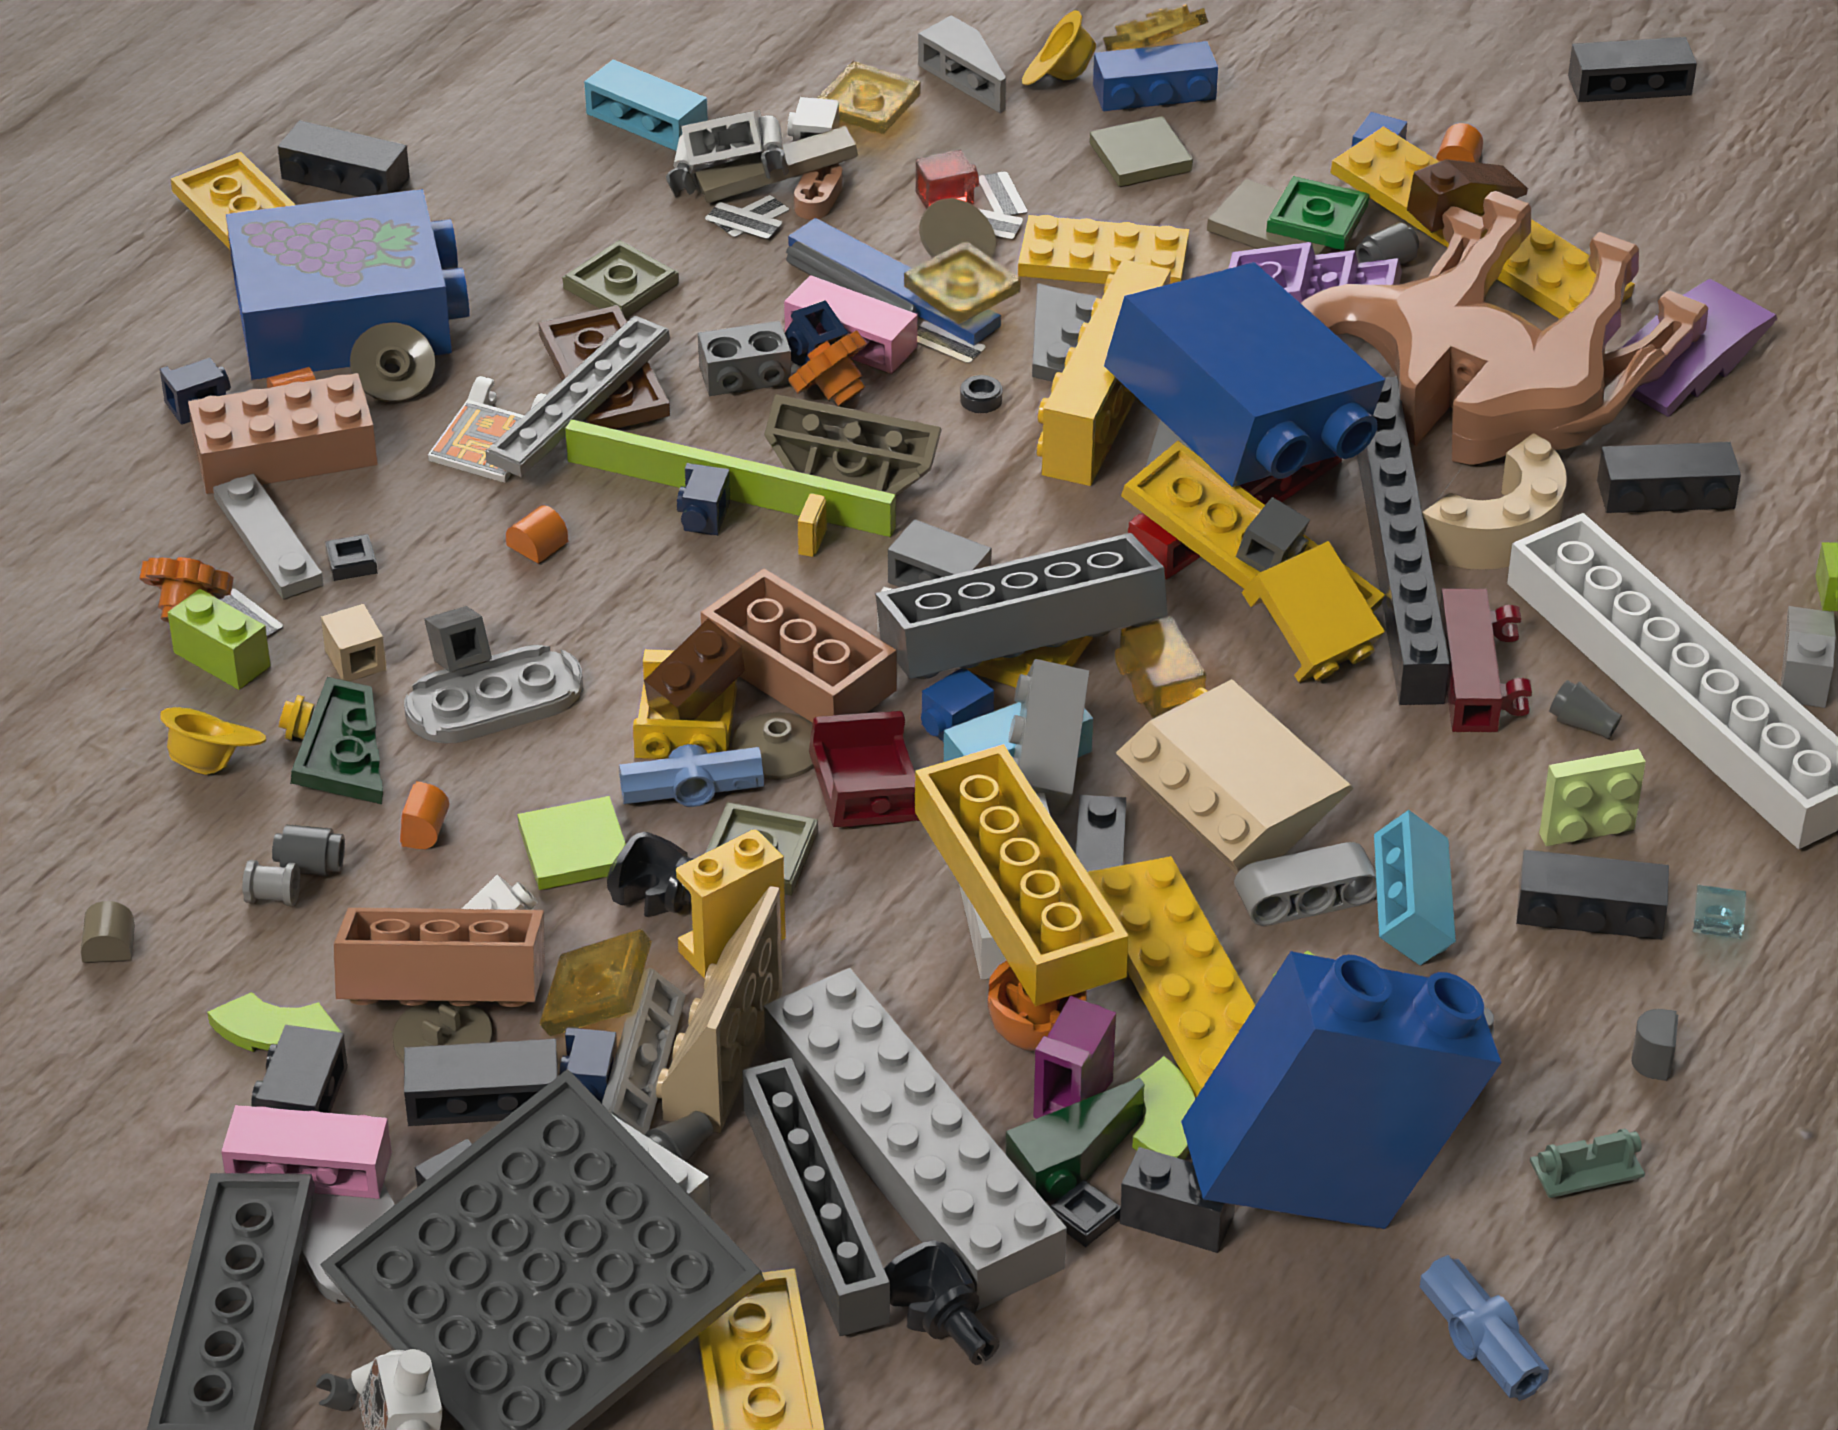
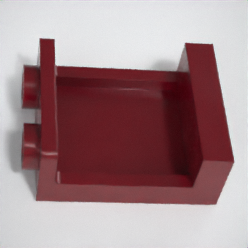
(864, 768)

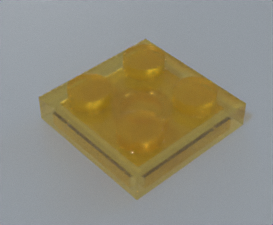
(1155, 28)
(871, 96)
(962, 282)
(596, 982)

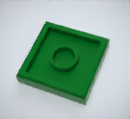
(1318, 212)

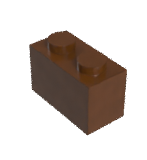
(695, 673)

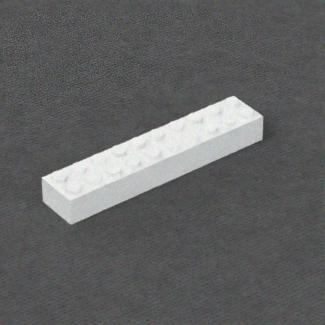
(1683, 674)

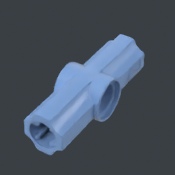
(691, 775)
(1484, 1328)

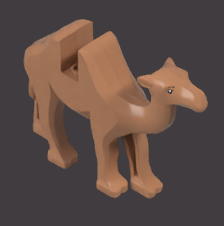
(1496, 365)

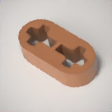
(818, 192)

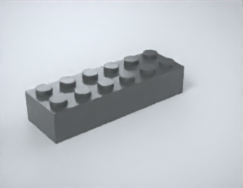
(1022, 605)

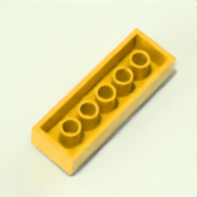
(1086, 398)
(1021, 875)

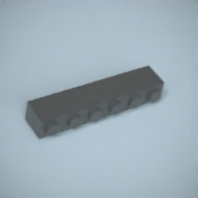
(816, 1197)

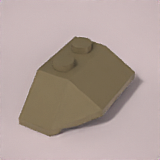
(850, 444)

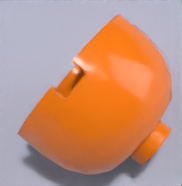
(1015, 1013)

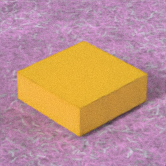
(812, 525)

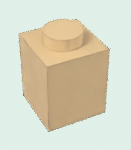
(353, 643)

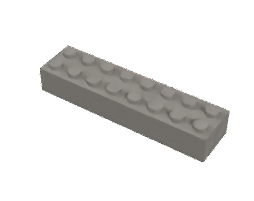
(915, 1135)

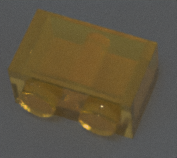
(1159, 665)

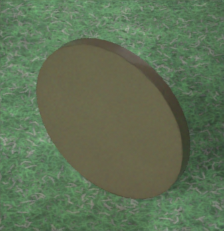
(952, 223)
(440, 1024)

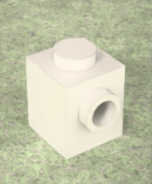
(813, 117)

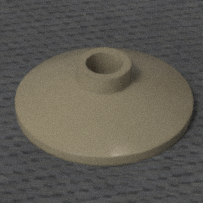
(396, 345)
(782, 743)

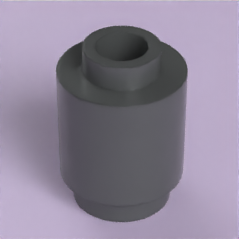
(1389, 243)
(312, 848)

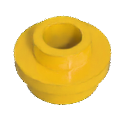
(296, 717)

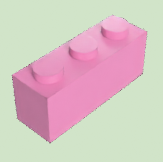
(884, 327)
(340, 1150)

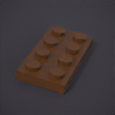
(578, 336)

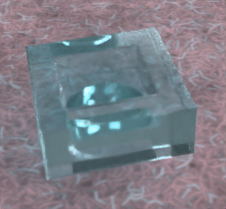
(1719, 911)

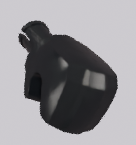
(648, 871)
(940, 1298)

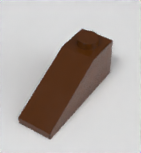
(1457, 185)

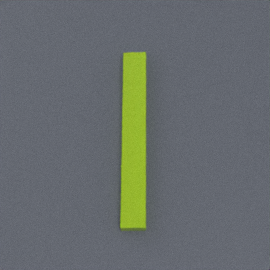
(749, 480)

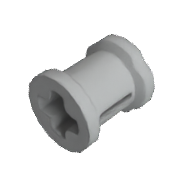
(271, 882)

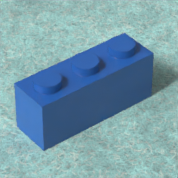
(1155, 76)

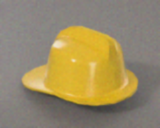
(1064, 53)
(204, 741)

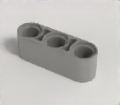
(1306, 883)

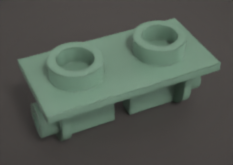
(1584, 1167)

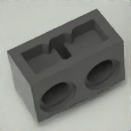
(744, 358)

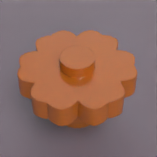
(832, 369)
(182, 578)

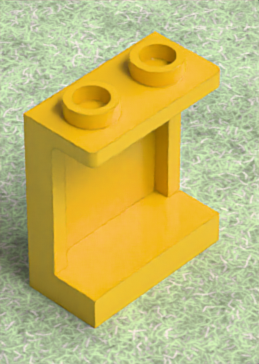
(1317, 611)
(658, 736)
(724, 891)

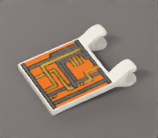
(474, 431)

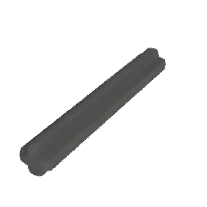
(827, 269)

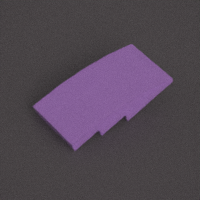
(1306, 274)
(1730, 333)

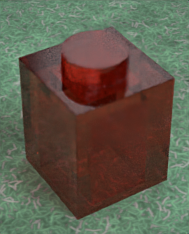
(945, 177)

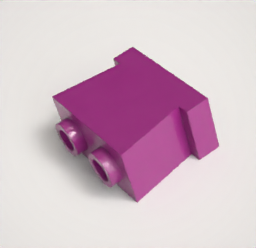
(1074, 1057)

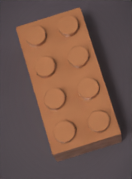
(284, 431)
(804, 649)
(439, 956)

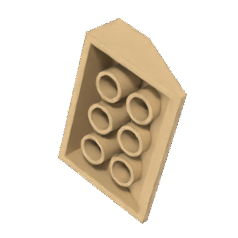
(1233, 775)
(726, 1020)

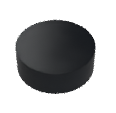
(981, 394)

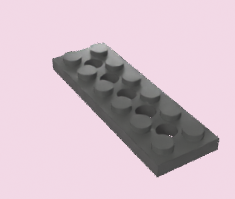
(212, 1285)

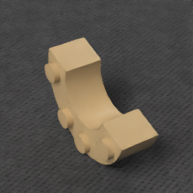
(1482, 532)

